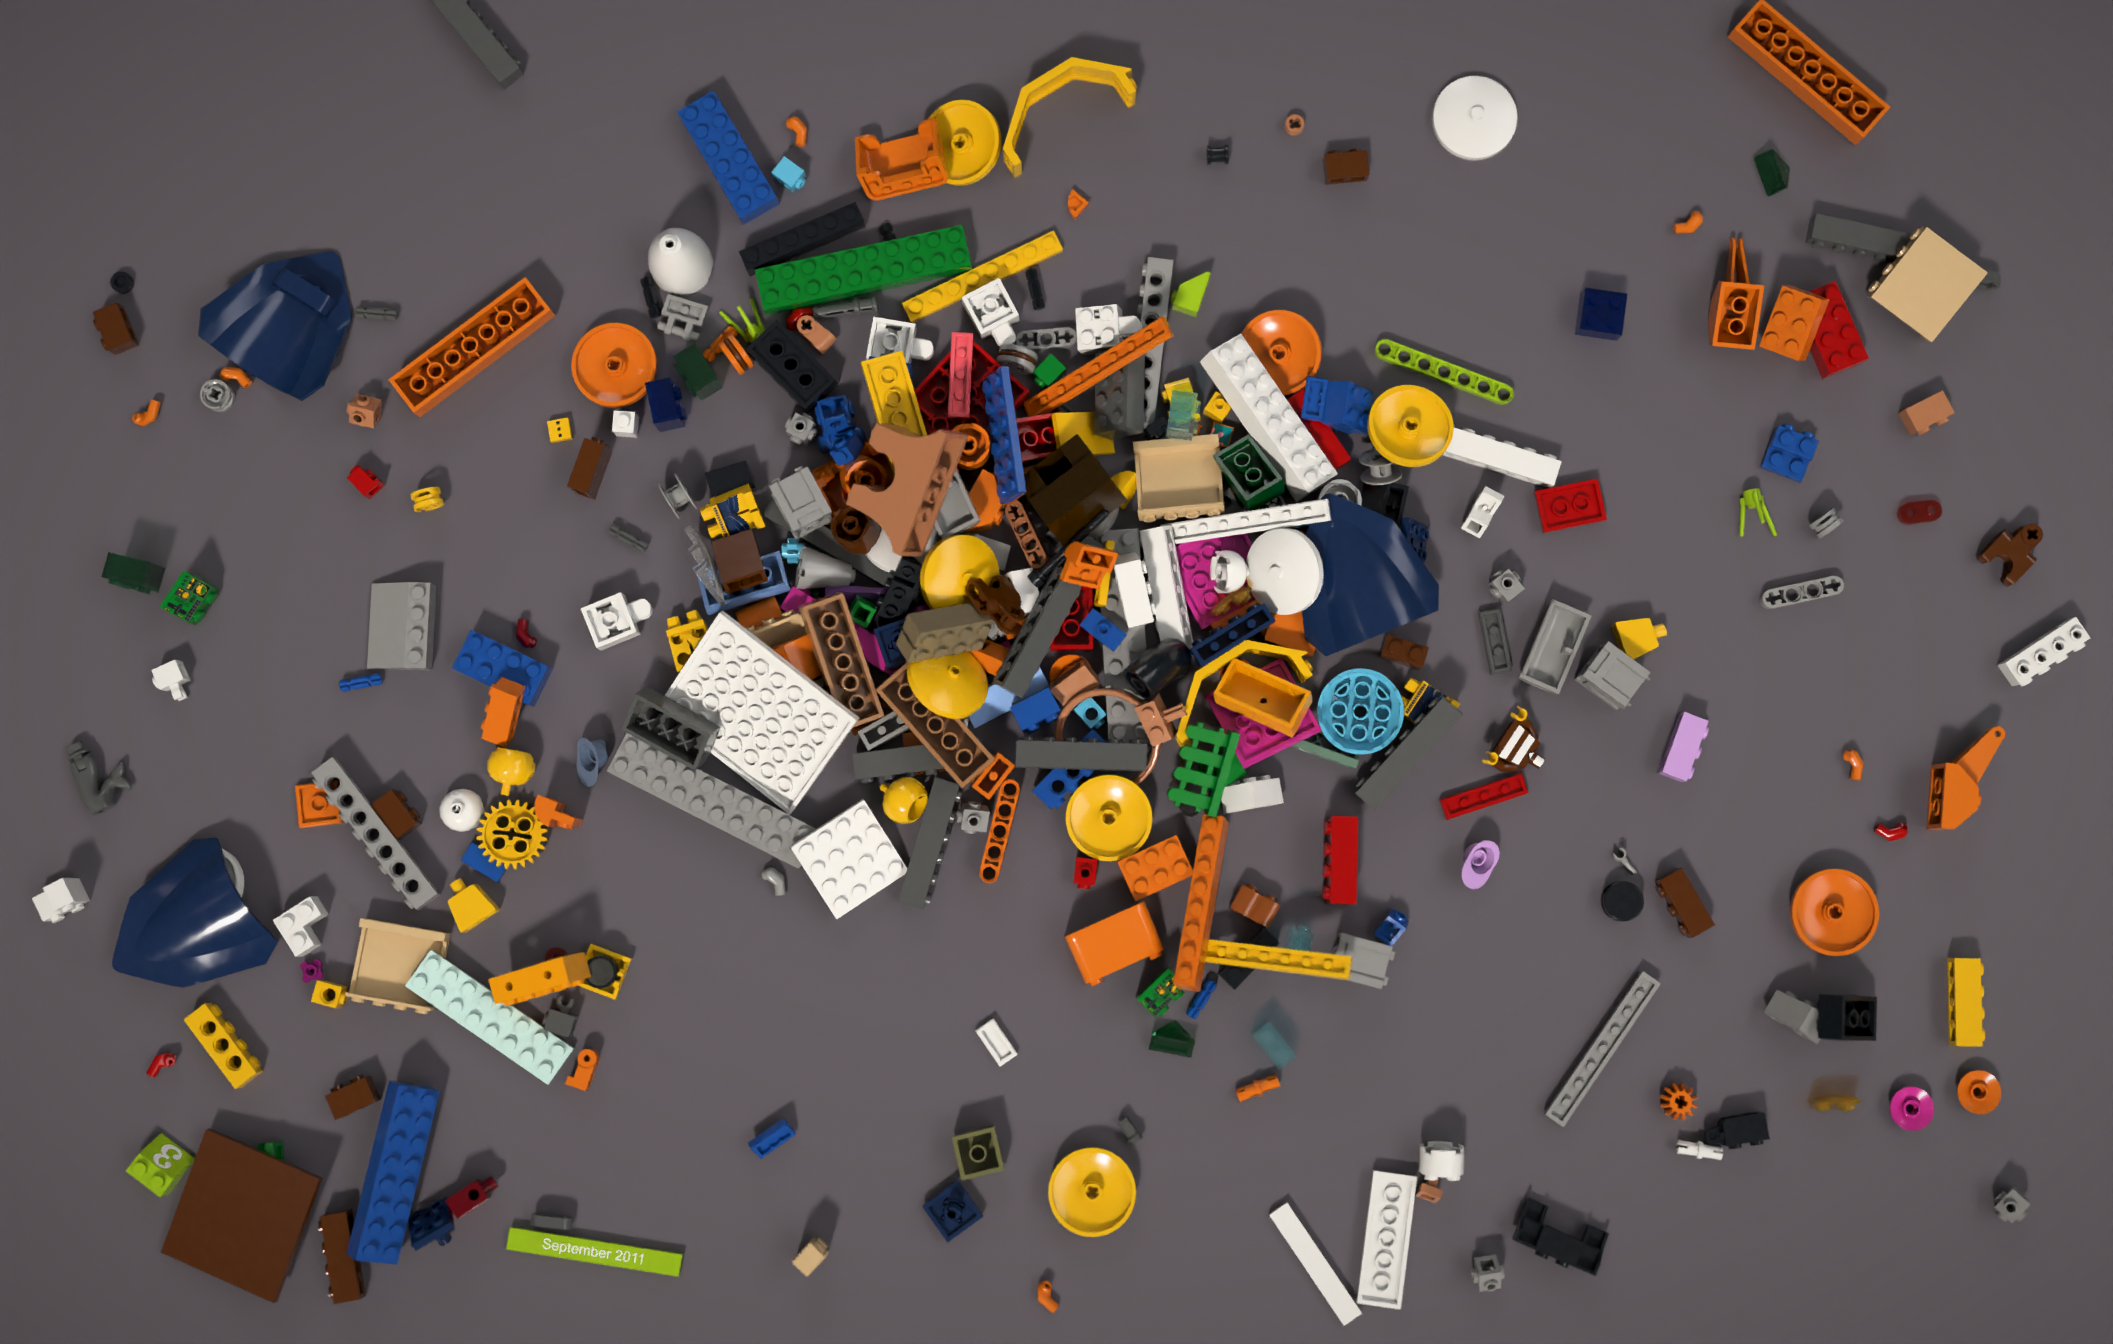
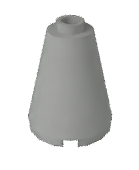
(822, 571)

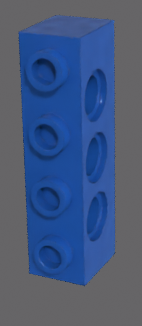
(1044, 788)

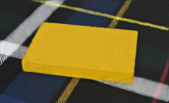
(1081, 423)

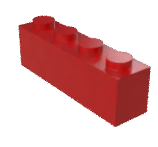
(1322, 435)

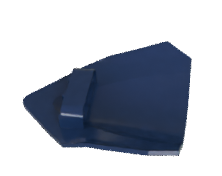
(283, 322)
(1368, 579)
(190, 923)

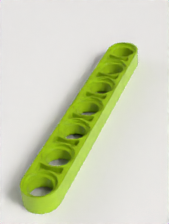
(1451, 380)

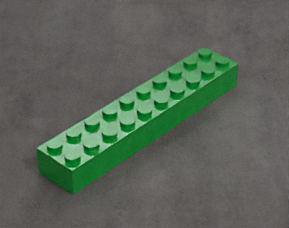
(863, 270)

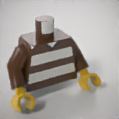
(1516, 746)

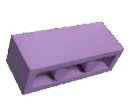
(1683, 747)

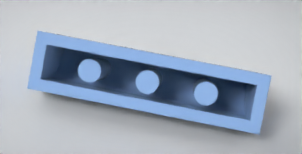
(1000, 701)

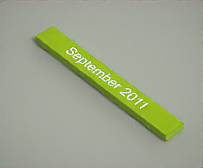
(594, 1251)

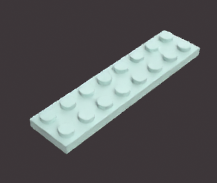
(498, 1025)

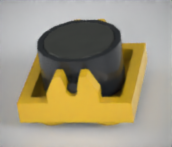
(606, 971)

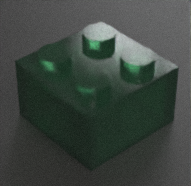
(700, 377)
(133, 573)

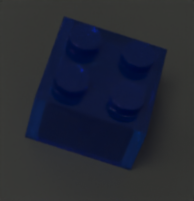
(1601, 314)
(665, 404)

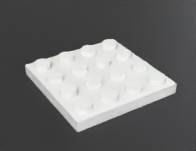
(849, 859)

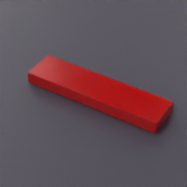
(1483, 796)

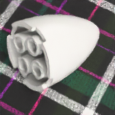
(679, 261)

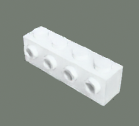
(2044, 651)

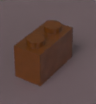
(1345, 166)
(115, 328)
(1403, 652)
(396, 813)
(352, 1097)

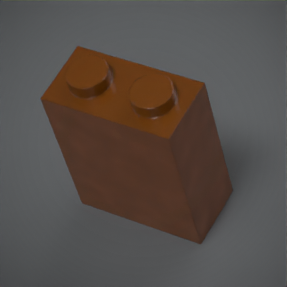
(589, 468)
(739, 561)

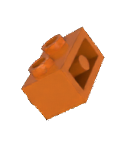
(992, 777)

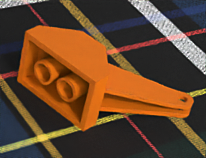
(1735, 305)
(987, 502)
(1954, 785)

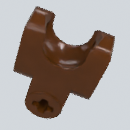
(2014, 550)
(999, 602)

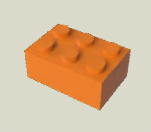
(1794, 322)
(1155, 868)

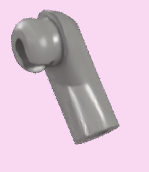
(776, 878)

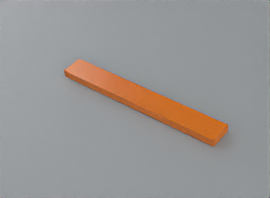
(1099, 368)

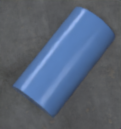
(777, 583)

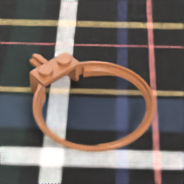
(1153, 717)

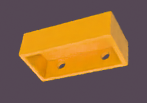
(1246, 686)
(540, 979)

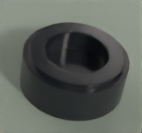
(122, 282)

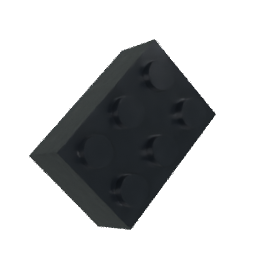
(1847, 1017)

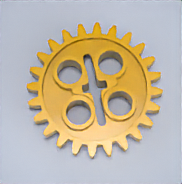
(508, 854)

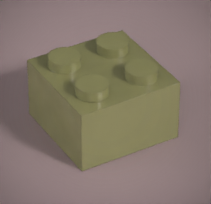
(978, 1152)

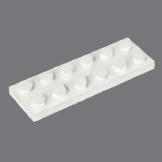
(1386, 1239)

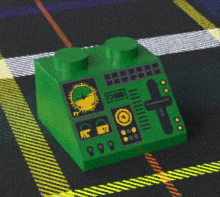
(190, 598)
(1160, 993)

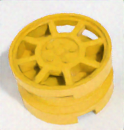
(427, 499)

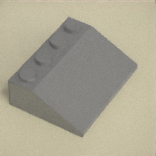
(402, 626)

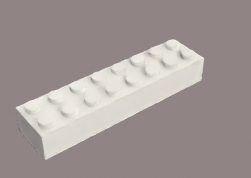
(1268, 417)

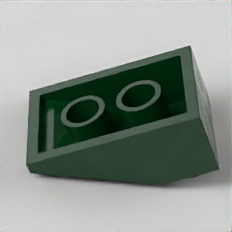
(1250, 473)

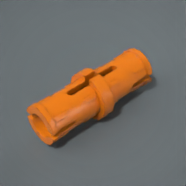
(1257, 1087)

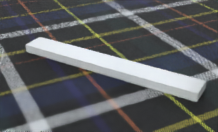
(1251, 521)

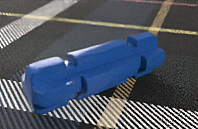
(360, 682)
(1201, 999)

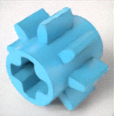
(791, 550)

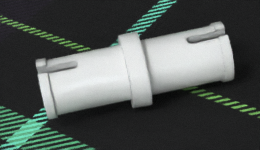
(1699, 1149)

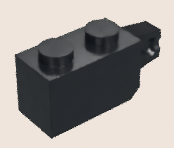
(1739, 1129)

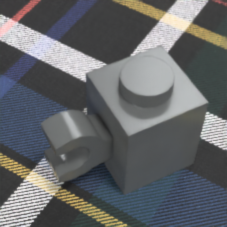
(561, 1021)

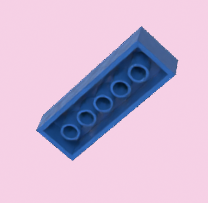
(728, 157)

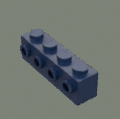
(1235, 633)

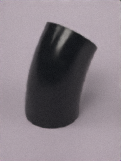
(1158, 667)

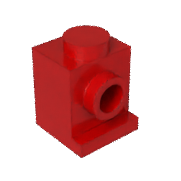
(365, 481)
(1091, 866)

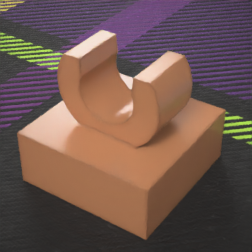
(1429, 1191)

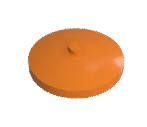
(1286, 347)
(614, 365)
(1834, 912)

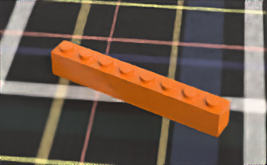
(1201, 903)

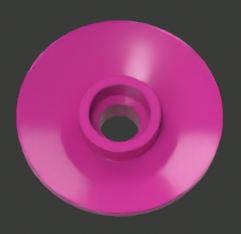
(1921, 1111)

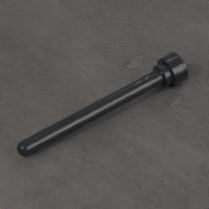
(1038, 576)

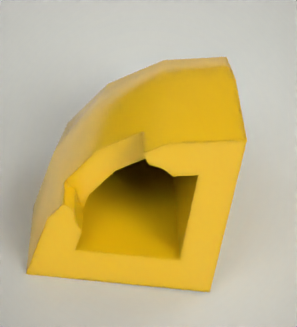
(1127, 484)

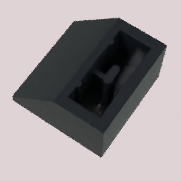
(1386, 500)

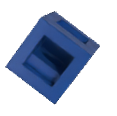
(846, 447)

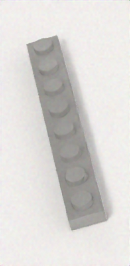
(1602, 1048)

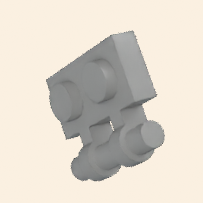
(685, 311)

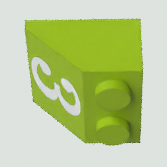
(161, 1165)

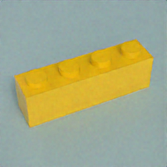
(1965, 1001)

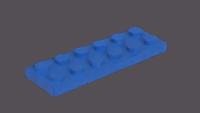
(1004, 435)

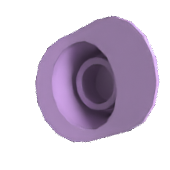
(1478, 863)

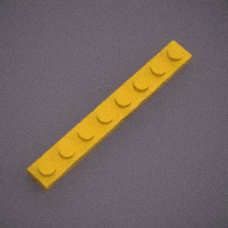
(1000, 267)
(1279, 959)

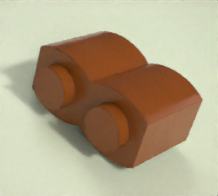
(1255, 906)

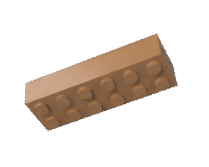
(841, 656)
(944, 737)

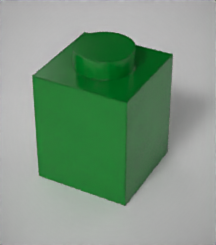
(1048, 372)
(862, 610)

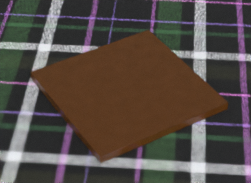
(241, 1215)

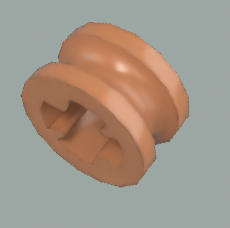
(1295, 131)

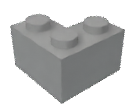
(1795, 1014)

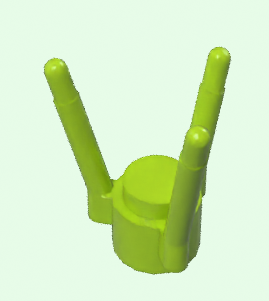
(752, 331)
(1754, 500)

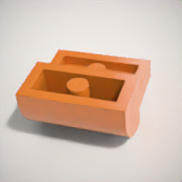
(1087, 564)
(758, 612)
(551, 813)

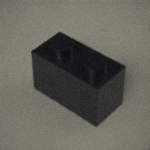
(729, 478)

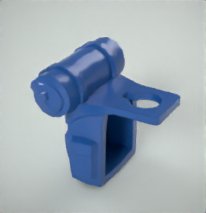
(835, 416)

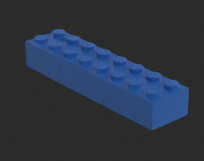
(393, 1172)

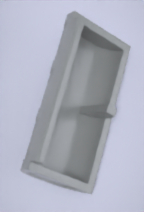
(957, 509)
(1555, 647)

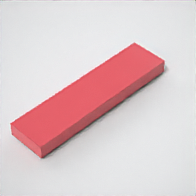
(960, 375)

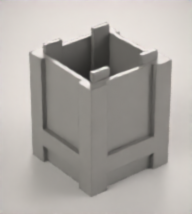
(801, 502)
(1612, 676)
(1369, 959)

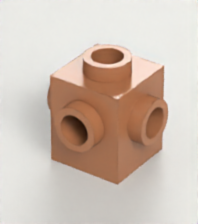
(364, 411)

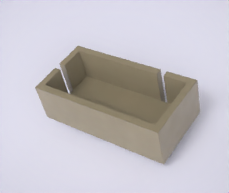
(943, 632)

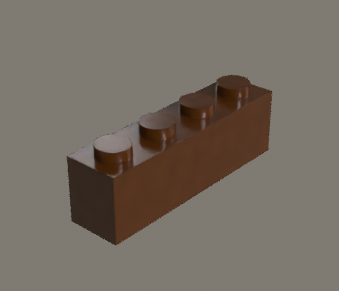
(343, 1271)

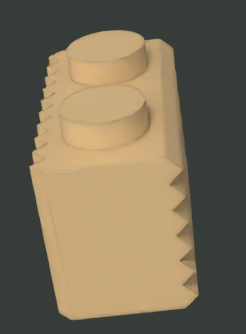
(811, 1256)

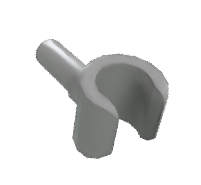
(1624, 861)

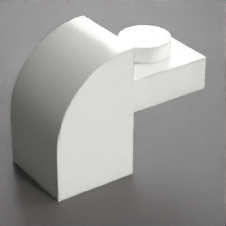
(1482, 512)

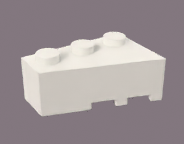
(1134, 590)

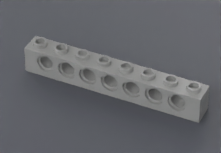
(1161, 269)
(333, 769)

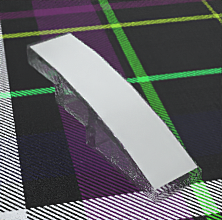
(706, 568)

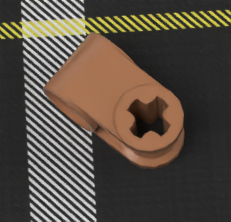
(818, 336)

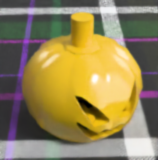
(510, 767)
(904, 800)

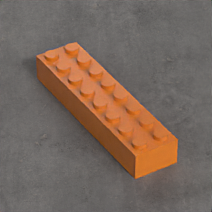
(1808, 72)
(471, 347)

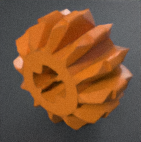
(1679, 1093)

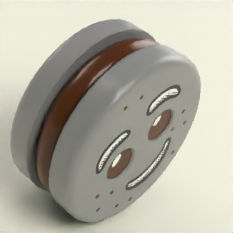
(1017, 358)

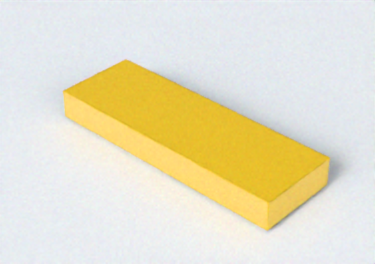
(1102, 593)

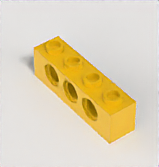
(199, 1025)

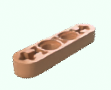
(1030, 534)

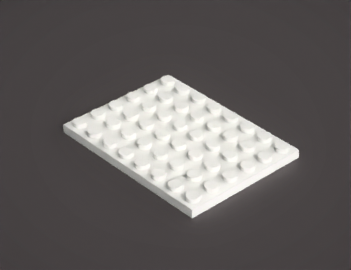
(771, 716)

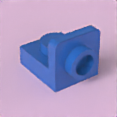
(1392, 927)

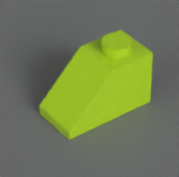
(1190, 295)

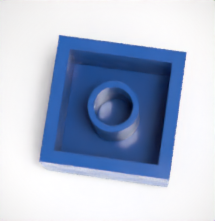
(1347, 407)
(1035, 711)

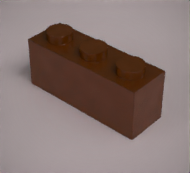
(1684, 903)

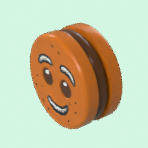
(735, 354)

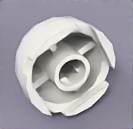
(1229, 571)
(470, 810)

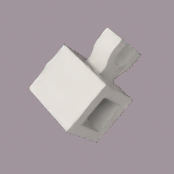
(171, 677)

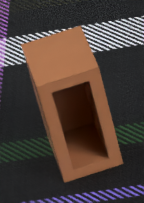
(1926, 413)
(1074, 682)

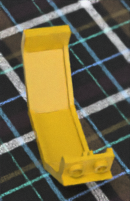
(1069, 70)
(1301, 668)

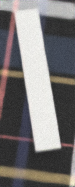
(1315, 1263)

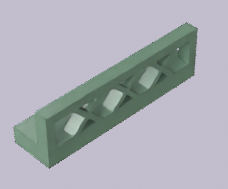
(1327, 754)

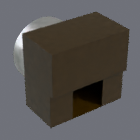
(1071, 490)

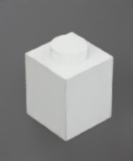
(625, 424)

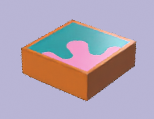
(1224, 432)

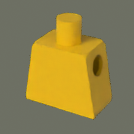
(1637, 636)
(470, 905)

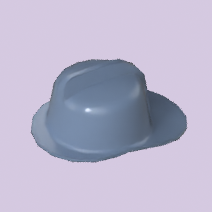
(590, 758)

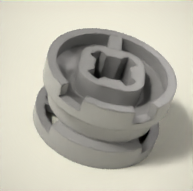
(217, 395)
(1828, 524)

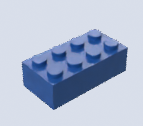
(489, 661)

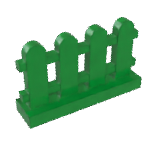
(1212, 759)

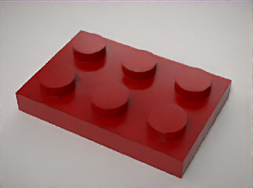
(1570, 506)

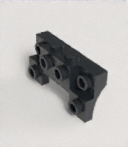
(898, 593)
(1548, 1241)

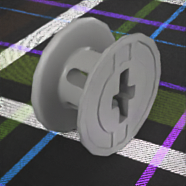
(1380, 469)
(677, 496)

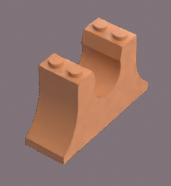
(919, 487)

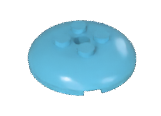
(1364, 689)

